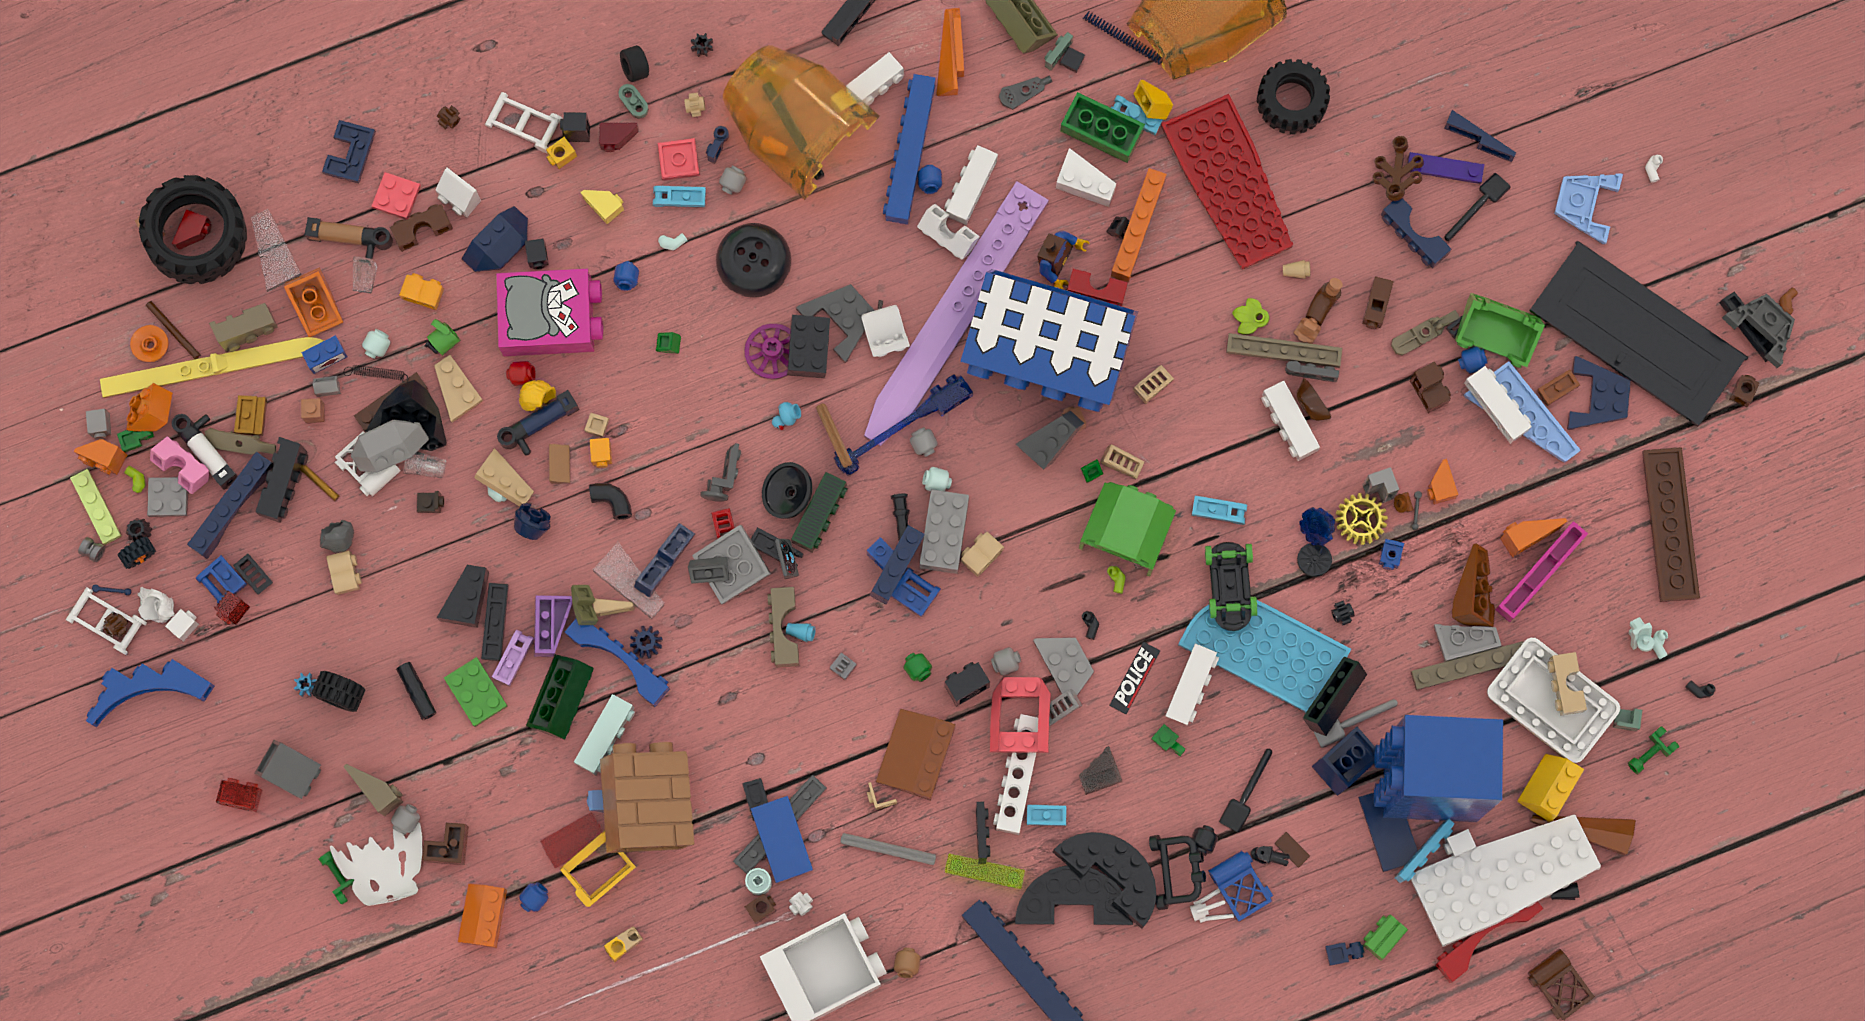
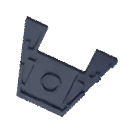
(1608, 396)

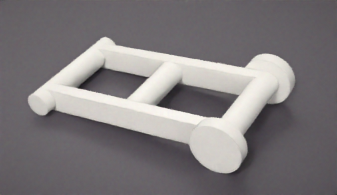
(541, 145)
(99, 628)

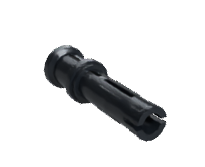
(900, 512)

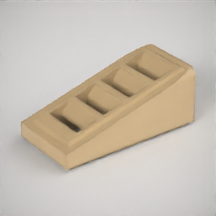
(1147, 397)
(1119, 467)
(607, 607)

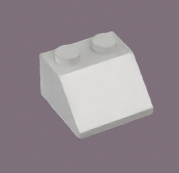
(457, 193)

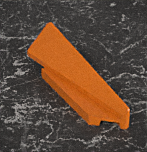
(951, 54)

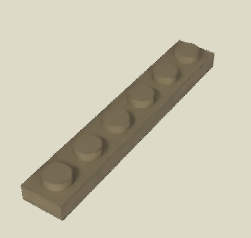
(1284, 350)
(1464, 666)

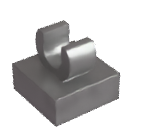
(843, 666)

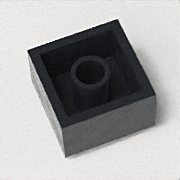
(966, 683)

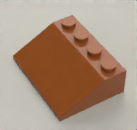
(915, 753)

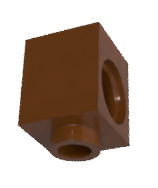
(1744, 398)
(756, 916)

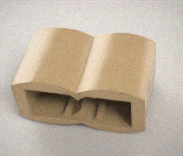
(982, 553)
(343, 572)

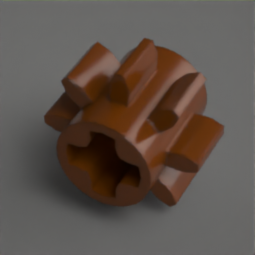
(448, 117)
(115, 625)

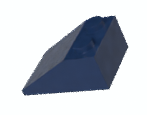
(1346, 761)

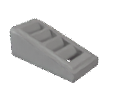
(1073, 699)

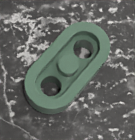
(634, 101)

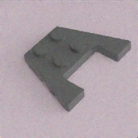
(845, 309)
(1769, 320)

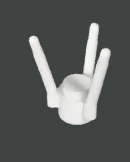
(1200, 910)

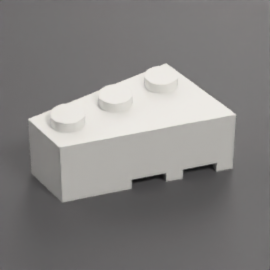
(1085, 180)

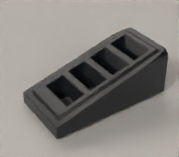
(241, 562)

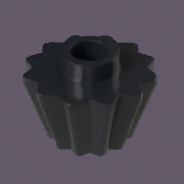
(136, 524)

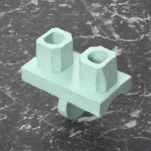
(1641, 635)

